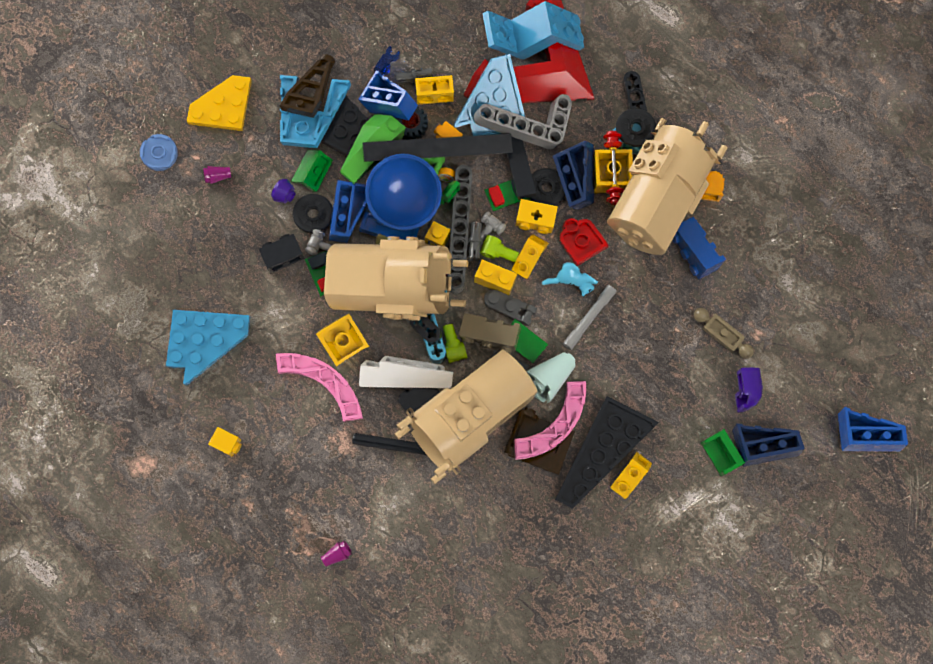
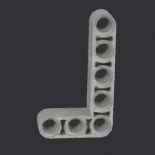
(527, 124)

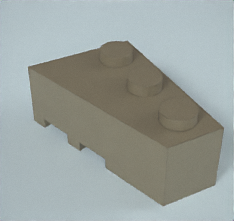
(489, 332)

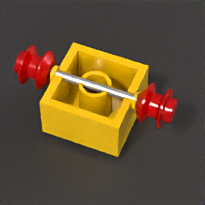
(612, 168)

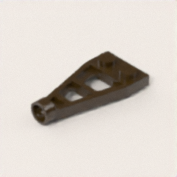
(307, 105)

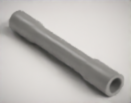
(602, 300)

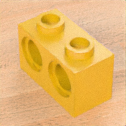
(434, 89)

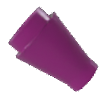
(215, 174)
(339, 552)

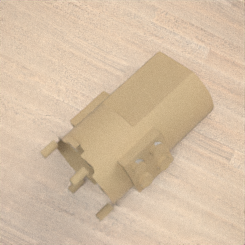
(663, 187)
(390, 278)
(461, 418)

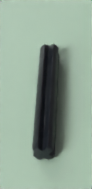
(387, 443)

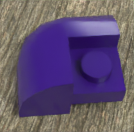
(749, 388)

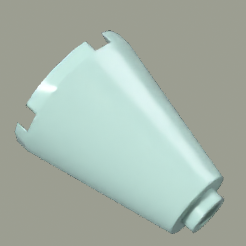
(551, 375)

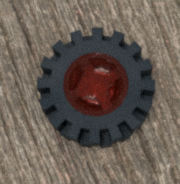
(420, 124)

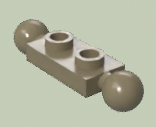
(723, 333)

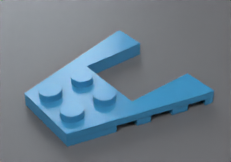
(304, 130)

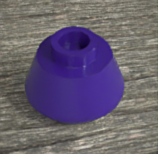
(283, 191)

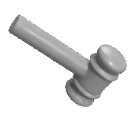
(492, 224)
(316, 242)

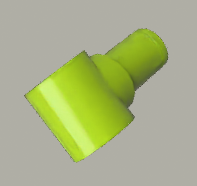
(493, 248)
(454, 347)

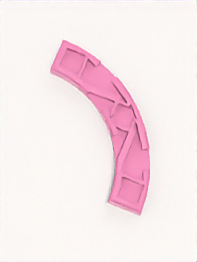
(326, 376)
(559, 429)

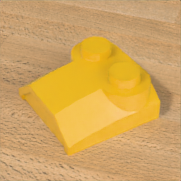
(342, 339)

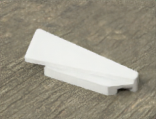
(404, 374)

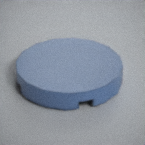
(158, 152)

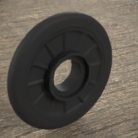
(639, 117)
(551, 177)
(309, 202)

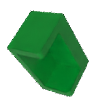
(722, 453)

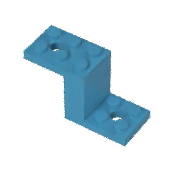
(533, 30)

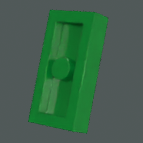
(312, 169)

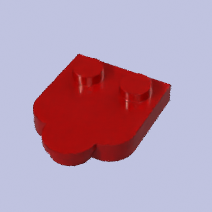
(581, 240)

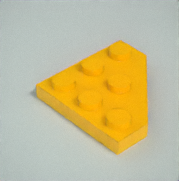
(223, 105)

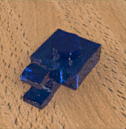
(383, 65)

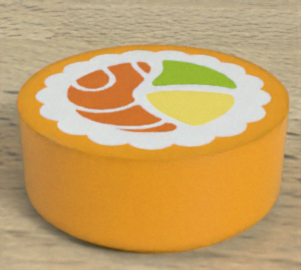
(446, 175)

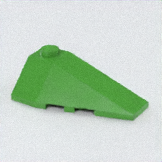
(376, 129)

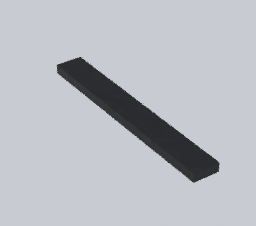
(439, 147)

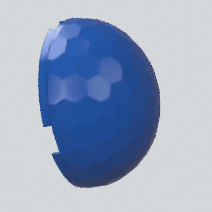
(403, 192)

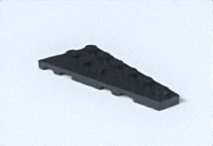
(345, 128)
(609, 440)

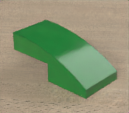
(450, 191)

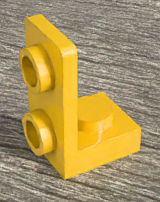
(529, 256)
(631, 475)

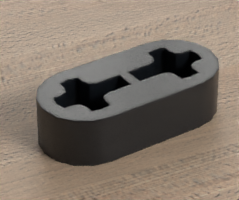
(422, 330)

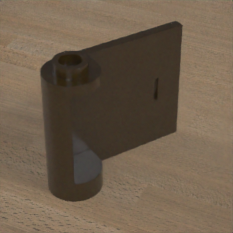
(528, 425)

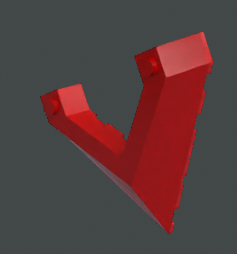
(547, 80)

